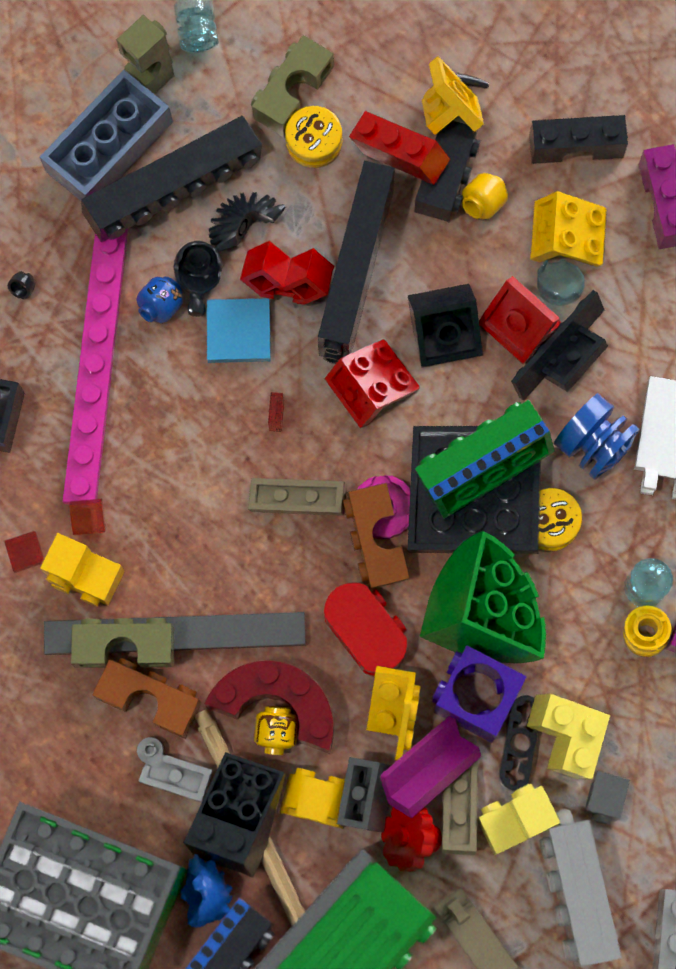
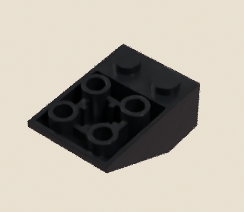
(236, 815)

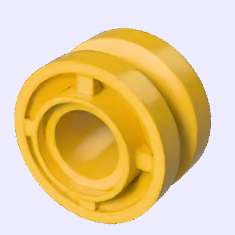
(651, 617)

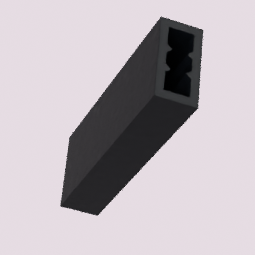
(356, 261)

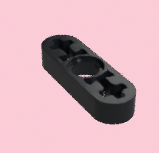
(506, 766)

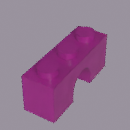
(659, 178)

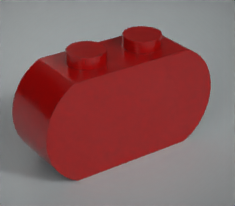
(365, 627)

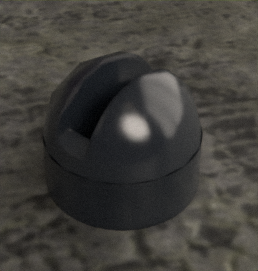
(17, 282)

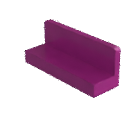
(428, 768)

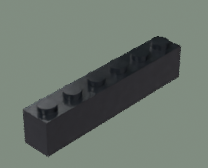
(171, 179)

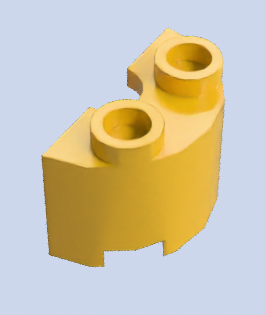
(313, 798)

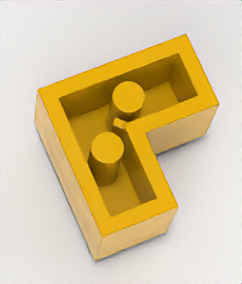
(74, 567)

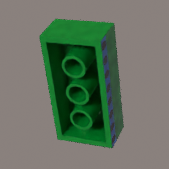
(485, 458)

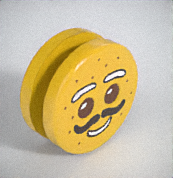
(313, 136)
(558, 519)

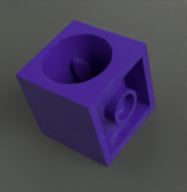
(506, 684)

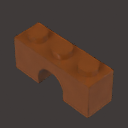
(379, 564)
(122, 683)

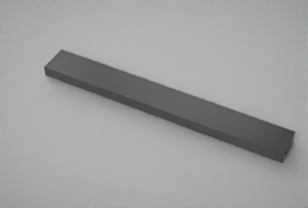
(201, 632)

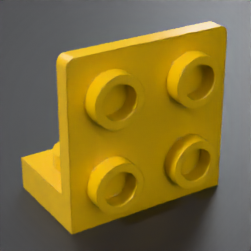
(568, 229)
(394, 705)

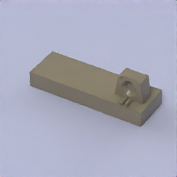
(297, 496)
(460, 814)
(473, 932)

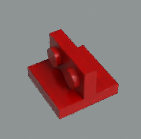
(518, 320)

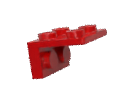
(370, 381)

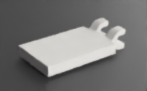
(657, 435)

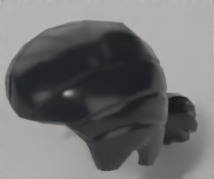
(197, 271)

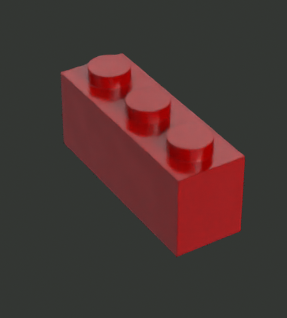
(399, 147)

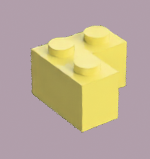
(577, 733)
(518, 820)

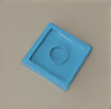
(238, 330)

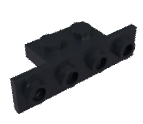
(566, 352)

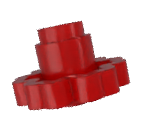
(409, 839)

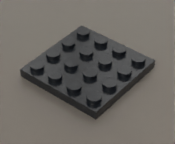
(505, 512)

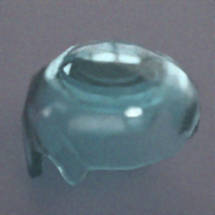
(560, 282)

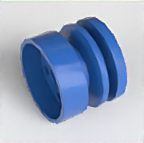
(596, 436)

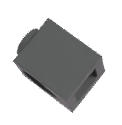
(606, 797)

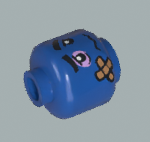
(159, 299)

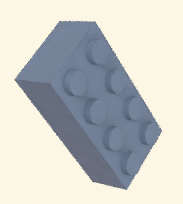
(107, 137)

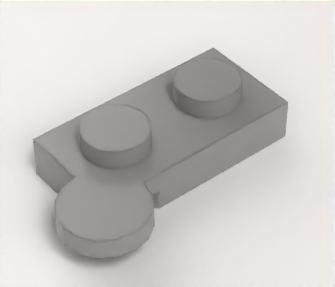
(171, 773)

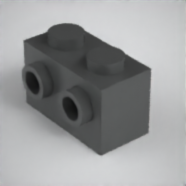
(363, 796)

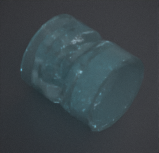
(196, 25)
(648, 582)

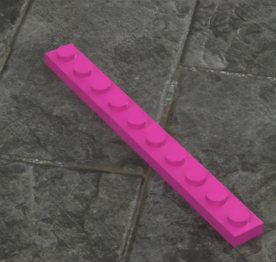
(95, 369)

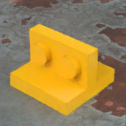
(449, 99)

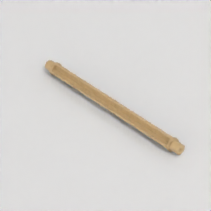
(270, 858)

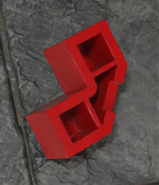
(273, 273)

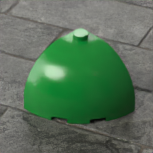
(485, 604)

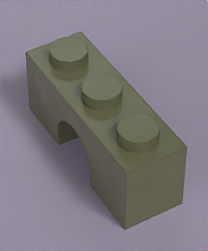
(148, 53)
(304, 63)
(94, 641)

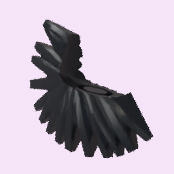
(238, 218)

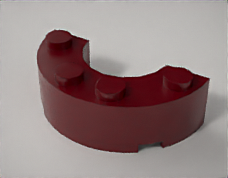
(277, 682)

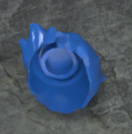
(205, 892)

